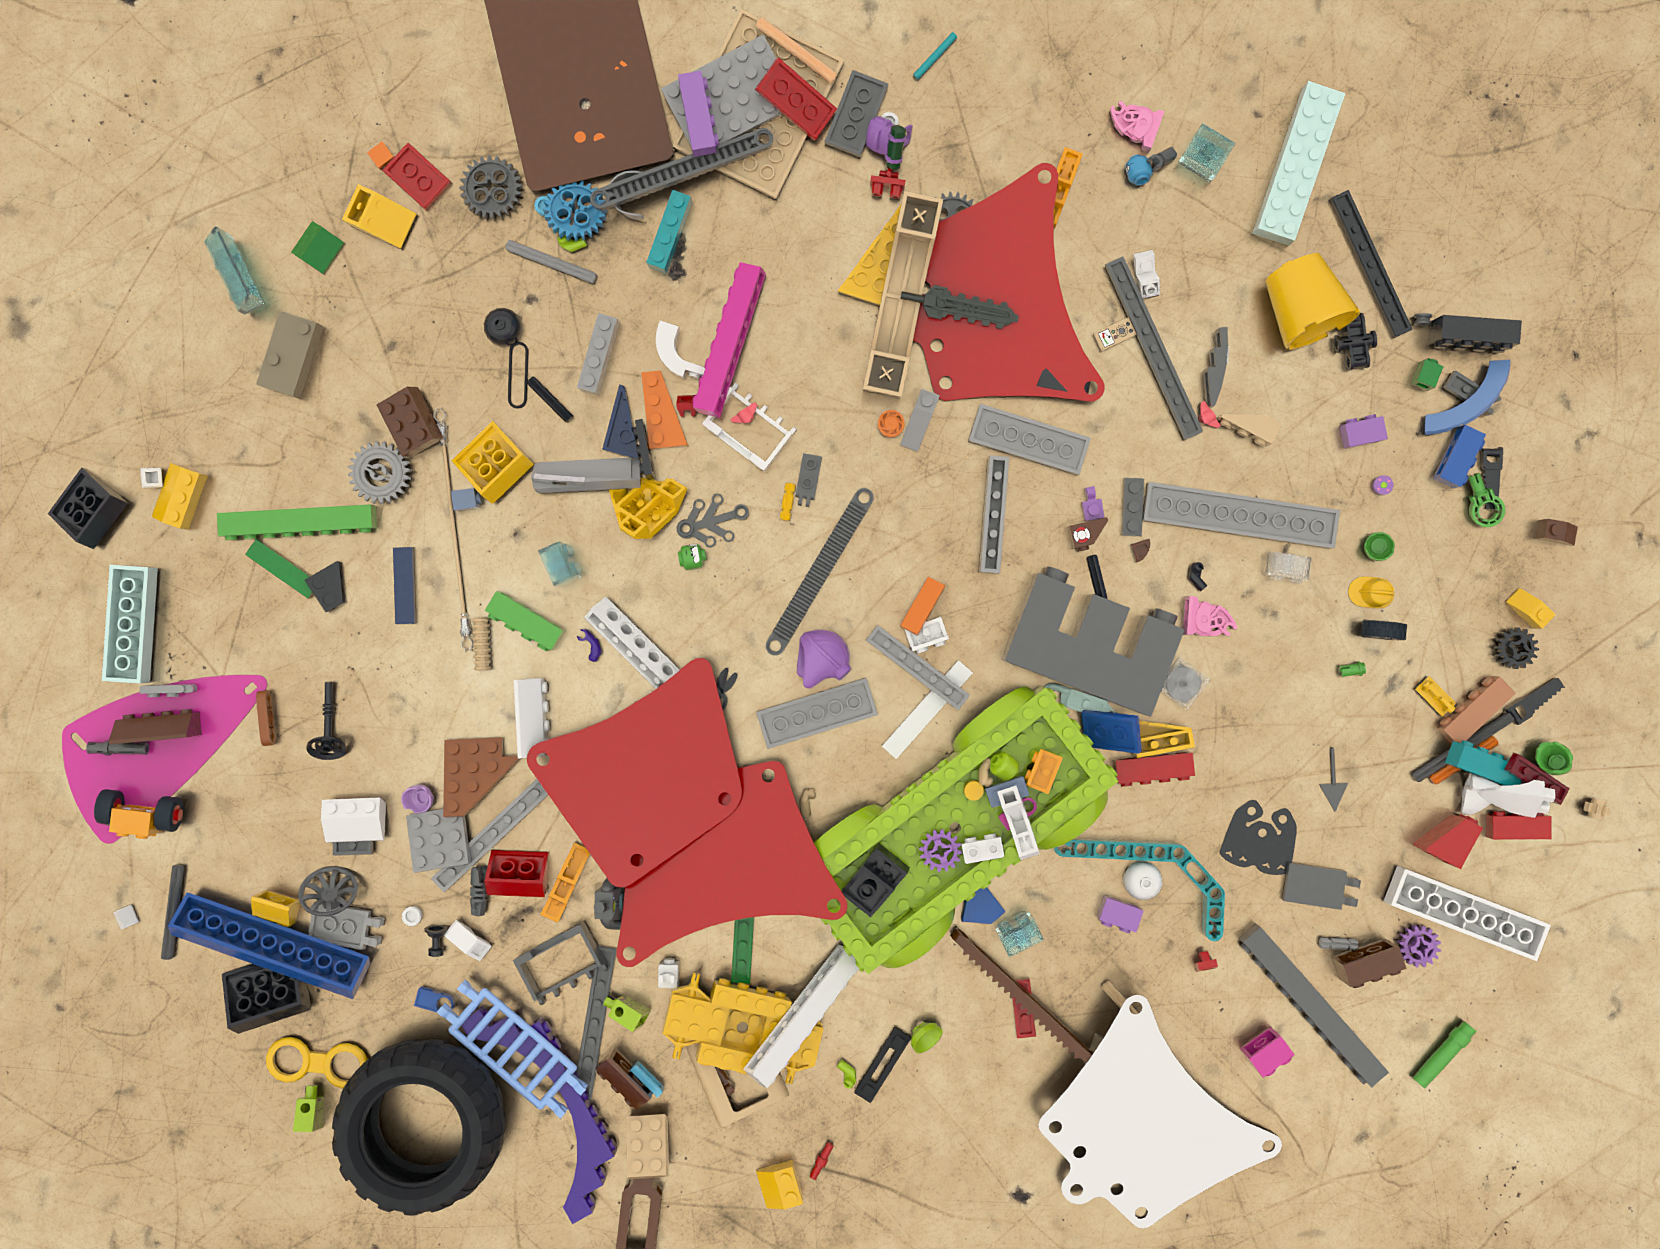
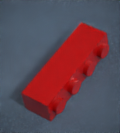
(1154, 767)

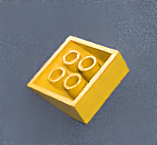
(492, 462)

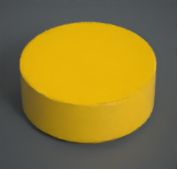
(973, 790)

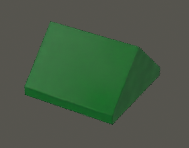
(317, 247)

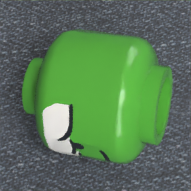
(691, 556)

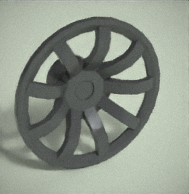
(330, 894)

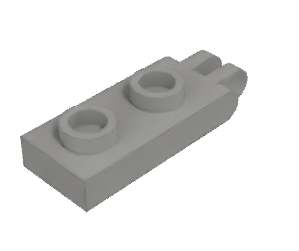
(170, 690)

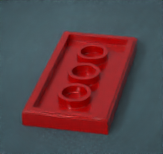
(795, 98)

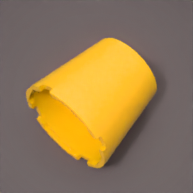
(1308, 301)

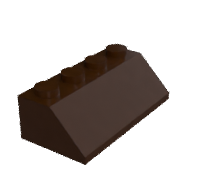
(156, 727)

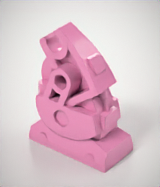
(1137, 123)
(1202, 617)

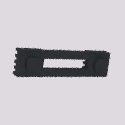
(868, 1088)

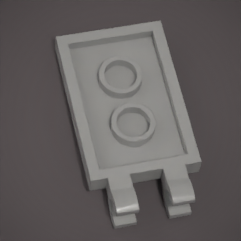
(346, 928)

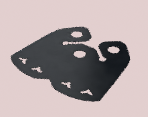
(1258, 850)

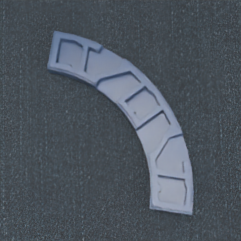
(1475, 405)

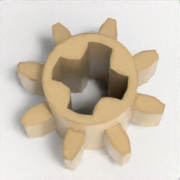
(1597, 809)

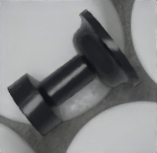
(435, 933)

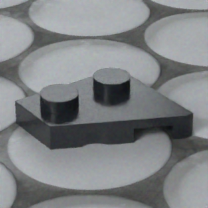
(327, 586)

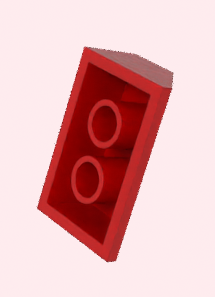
(517, 873)

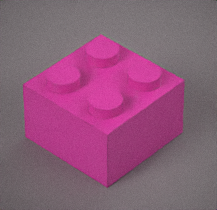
(1267, 1052)

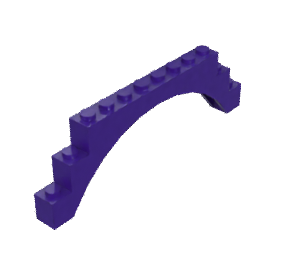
(592, 1138)

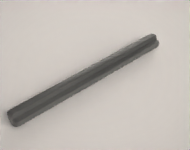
(1476, 739)

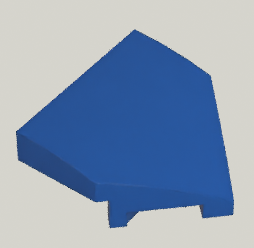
(982, 908)

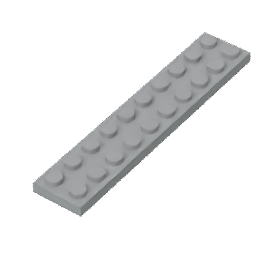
(1241, 515)

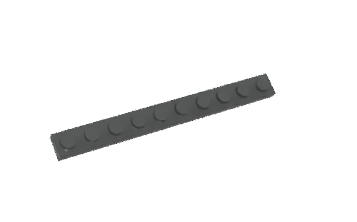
(1153, 348)

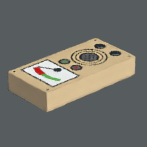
(1114, 334)

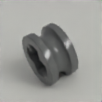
(1423, 319)

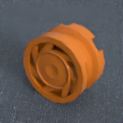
(891, 423)

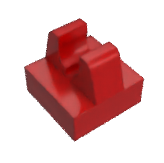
(685, 402)
(1205, 962)

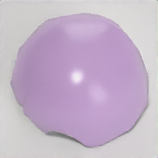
(417, 798)

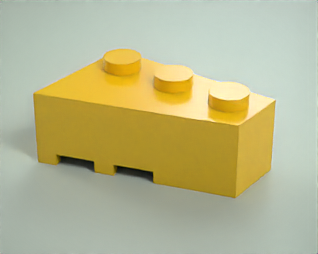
(1163, 738)

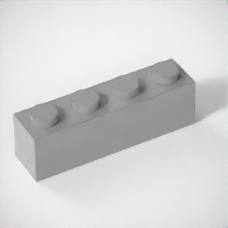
(598, 354)

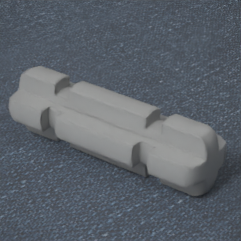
(1338, 943)

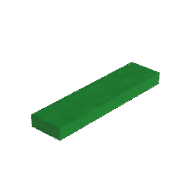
(279, 567)
(742, 950)

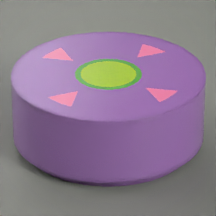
(1382, 485)

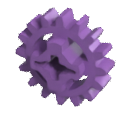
(943, 858)
(1426, 950)

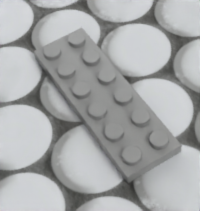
(1029, 439)
(817, 713)

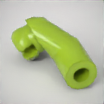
(571, 245)
(849, 1074)

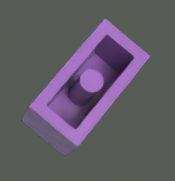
(1363, 432)
(1119, 914)

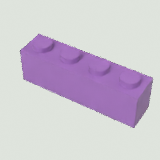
(697, 114)

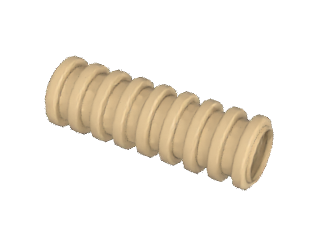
(481, 644)

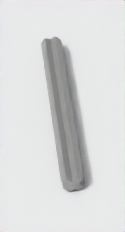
(551, 261)

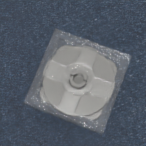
(1184, 683)

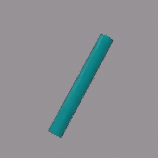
(935, 55)

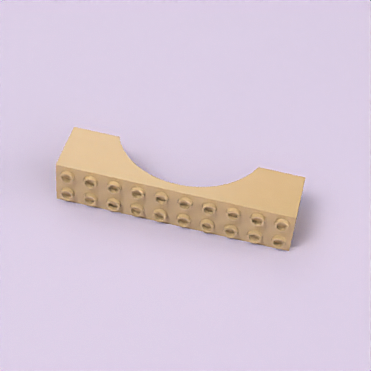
(905, 273)

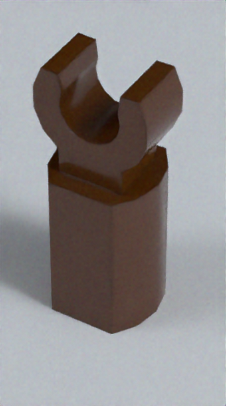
(724, 1077)

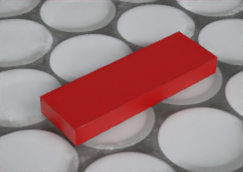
(1023, 1022)

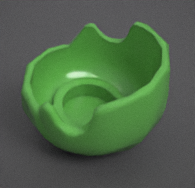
(1379, 546)

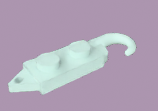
(1079, 700)

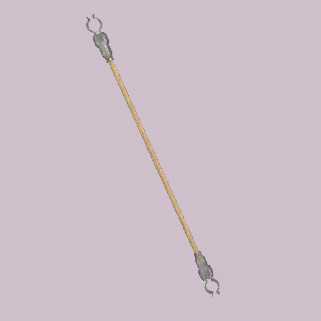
(465, 629)

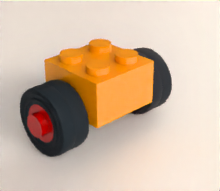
(137, 819)

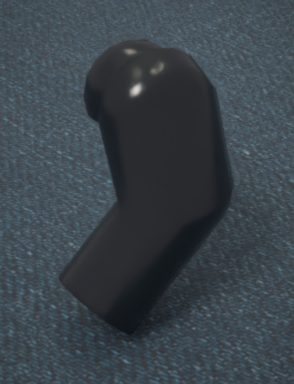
(1195, 575)

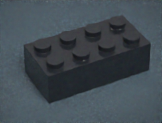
(1474, 333)

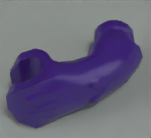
(595, 646)

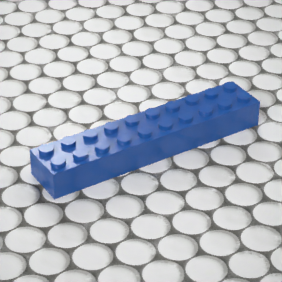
(269, 945)

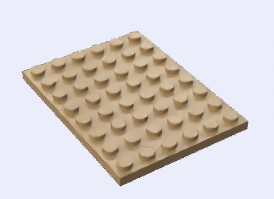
(771, 167)

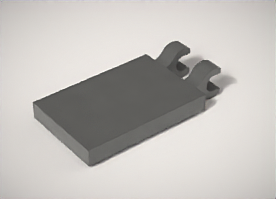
(1318, 886)

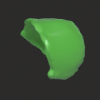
(1554, 758)

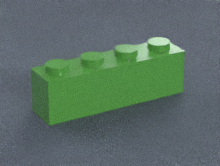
(524, 620)

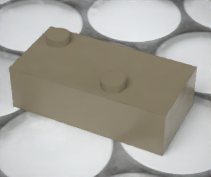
(289, 355)

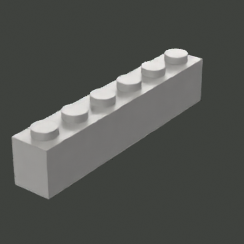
(994, 514)

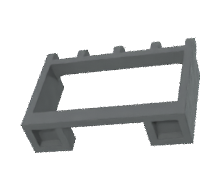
(527, 977)

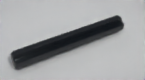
(1096, 576)

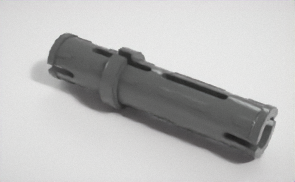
(122, 748)

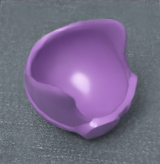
(822, 657)

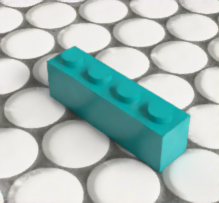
(669, 231)
(1479, 762)

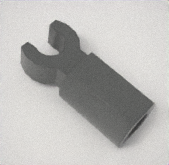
(1162, 158)

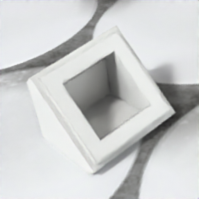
(151, 478)
(126, 917)

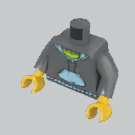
(609, 905)

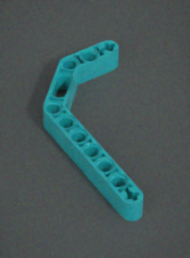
(1166, 856)

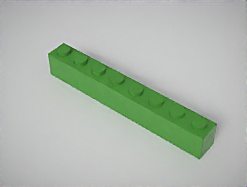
(297, 521)

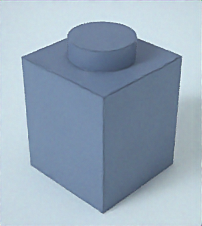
(466, 499)

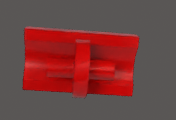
(892, 183)

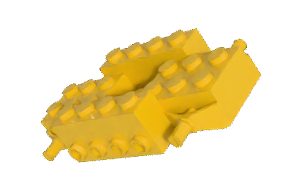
(714, 1020)

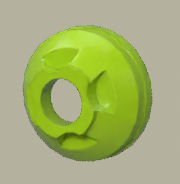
(925, 1036)

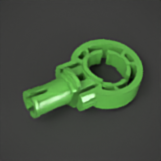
(1477, 502)

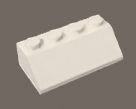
(530, 714)

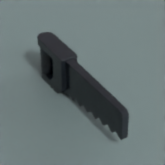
(1491, 471)
(1534, 700)

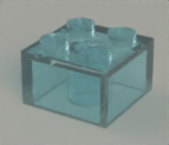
(1206, 152)
(560, 563)
(1019, 933)

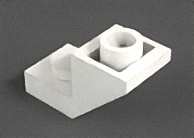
(1145, 274)
(467, 941)

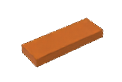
(922, 606)

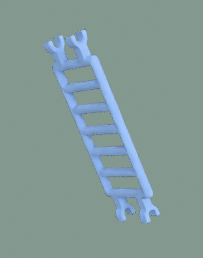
(548, 1099)

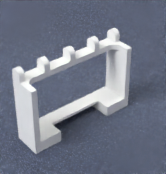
(739, 447)

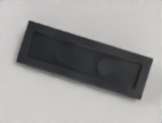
(643, 450)

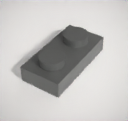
(352, 848)

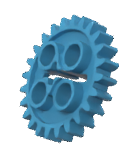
(557, 207)

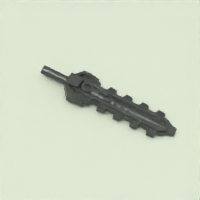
(939, 303)

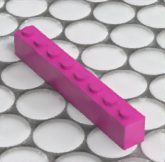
(729, 339)

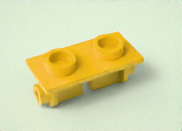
(1436, 696)

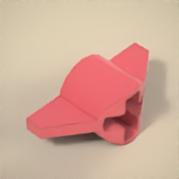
(745, 415)
(1207, 416)

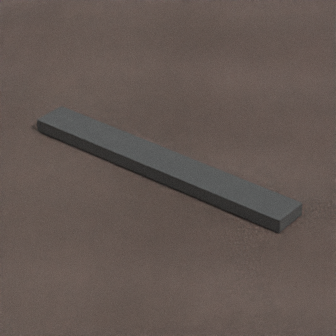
(595, 1019)

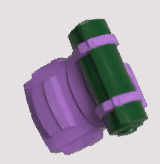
(888, 140)

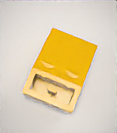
(379, 216)

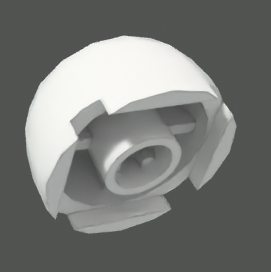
(1142, 880)

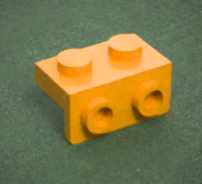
(1044, 771)

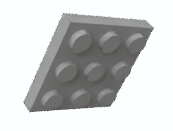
(437, 841)

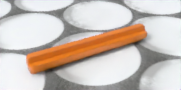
(1449, 770)

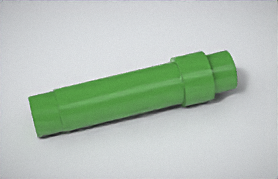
(1457, 1039)

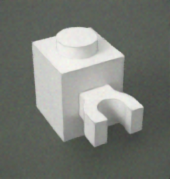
(668, 973)

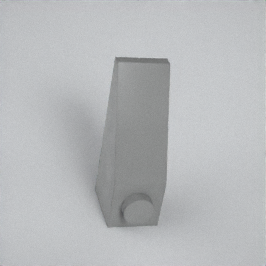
(919, 420)

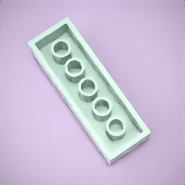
(129, 624)

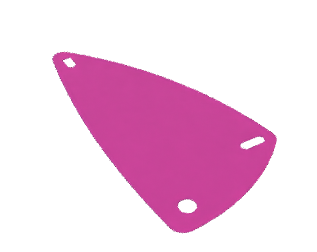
(169, 761)

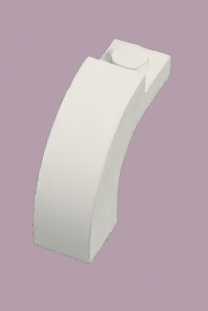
(666, 346)
(1018, 822)

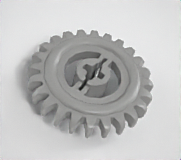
(396, 480)

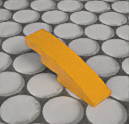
(1066, 172)
(565, 883)

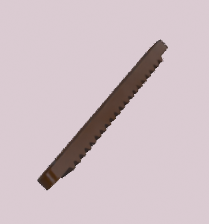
(1022, 996)

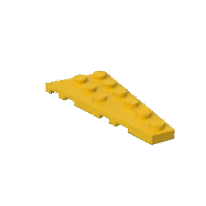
(870, 273)

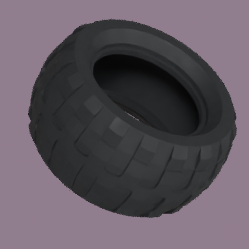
(383, 1174)

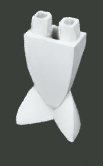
(1519, 799)

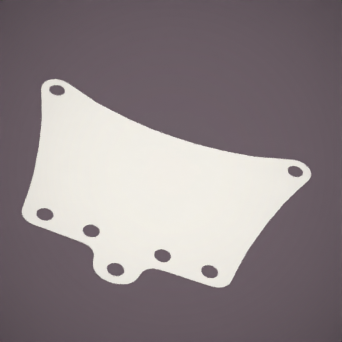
(1146, 1125)

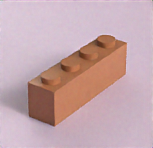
(1476, 710)

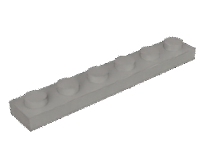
(918, 667)

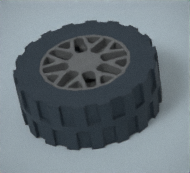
(1384, 630)

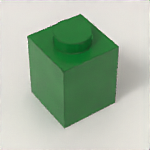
(1427, 374)

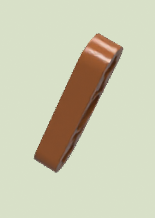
(265, 718)

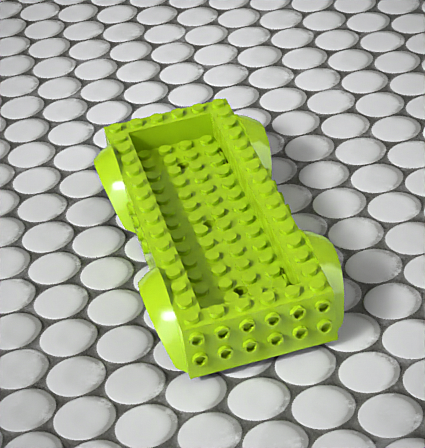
(926, 899)

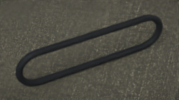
(509, 374)

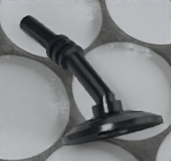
(327, 740)

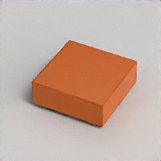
(380, 155)

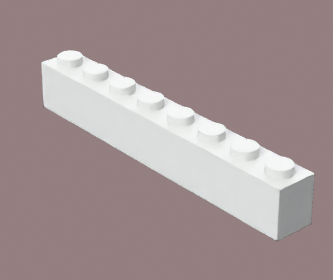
(801, 1017)

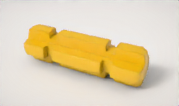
(787, 501)

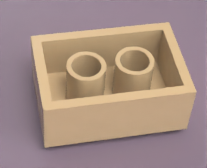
(647, 1146)

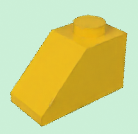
(1530, 609)

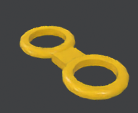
(312, 1060)

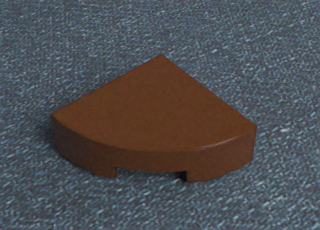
(1140, 549)

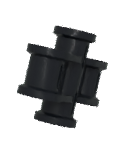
(1356, 348)

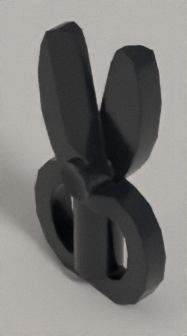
(723, 685)

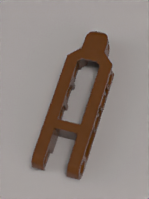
(642, 1187)

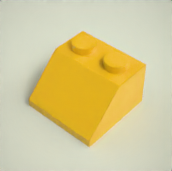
(275, 908)
(780, 1186)

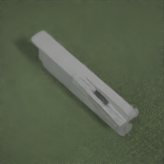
(586, 475)

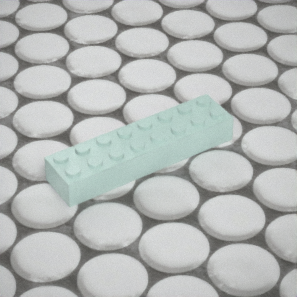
(1298, 163)

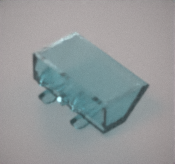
(233, 271)

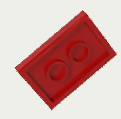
(417, 176)

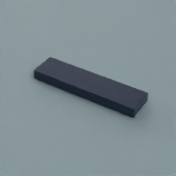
(404, 585)

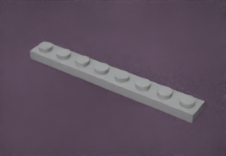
(493, 833)

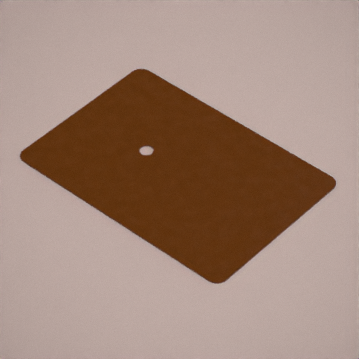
(569, 52)

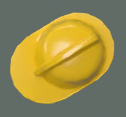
(1371, 592)

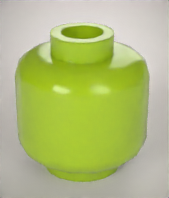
(1004, 766)

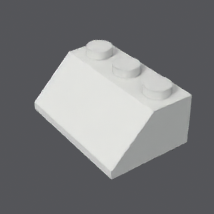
(353, 819)

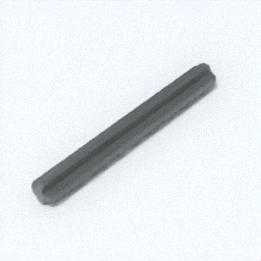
(172, 906)

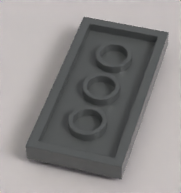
(856, 109)

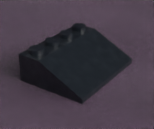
(261, 997)

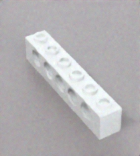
(631, 643)

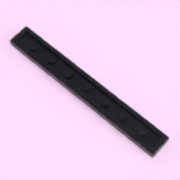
(1370, 264)

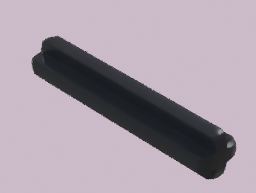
(556, 406)

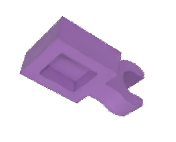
(1092, 508)

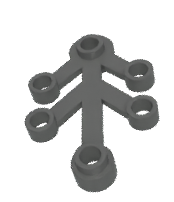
(709, 521)

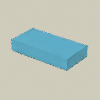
(647, 1079)

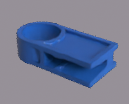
(429, 999)

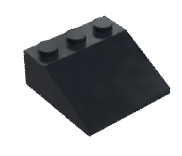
(87, 509)

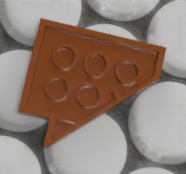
(471, 772)

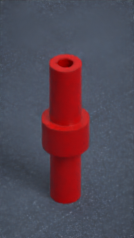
(821, 1161)

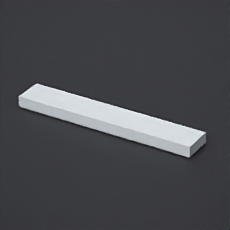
(923, 713)

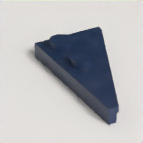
(620, 433)

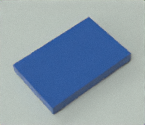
(1112, 731)

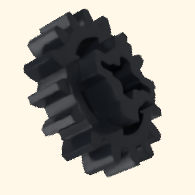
(1522, 641)

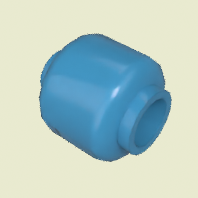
(1138, 170)

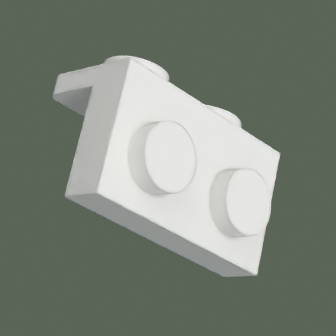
(931, 633)
(982, 849)

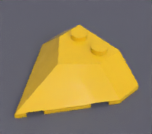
(648, 508)

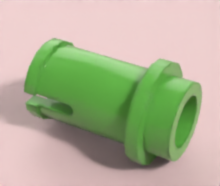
(1352, 669)

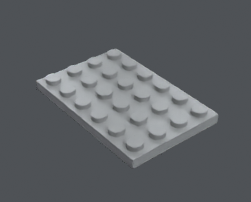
(732, 91)

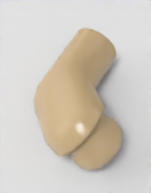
(983, 773)
(804, 802)

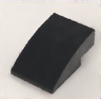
(875, 880)

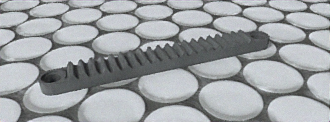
(681, 170)
(819, 571)

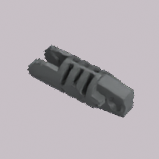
(478, 891)

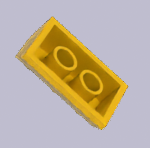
(179, 496)

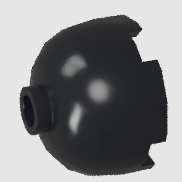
(503, 327)

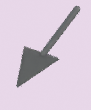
(1334, 790)

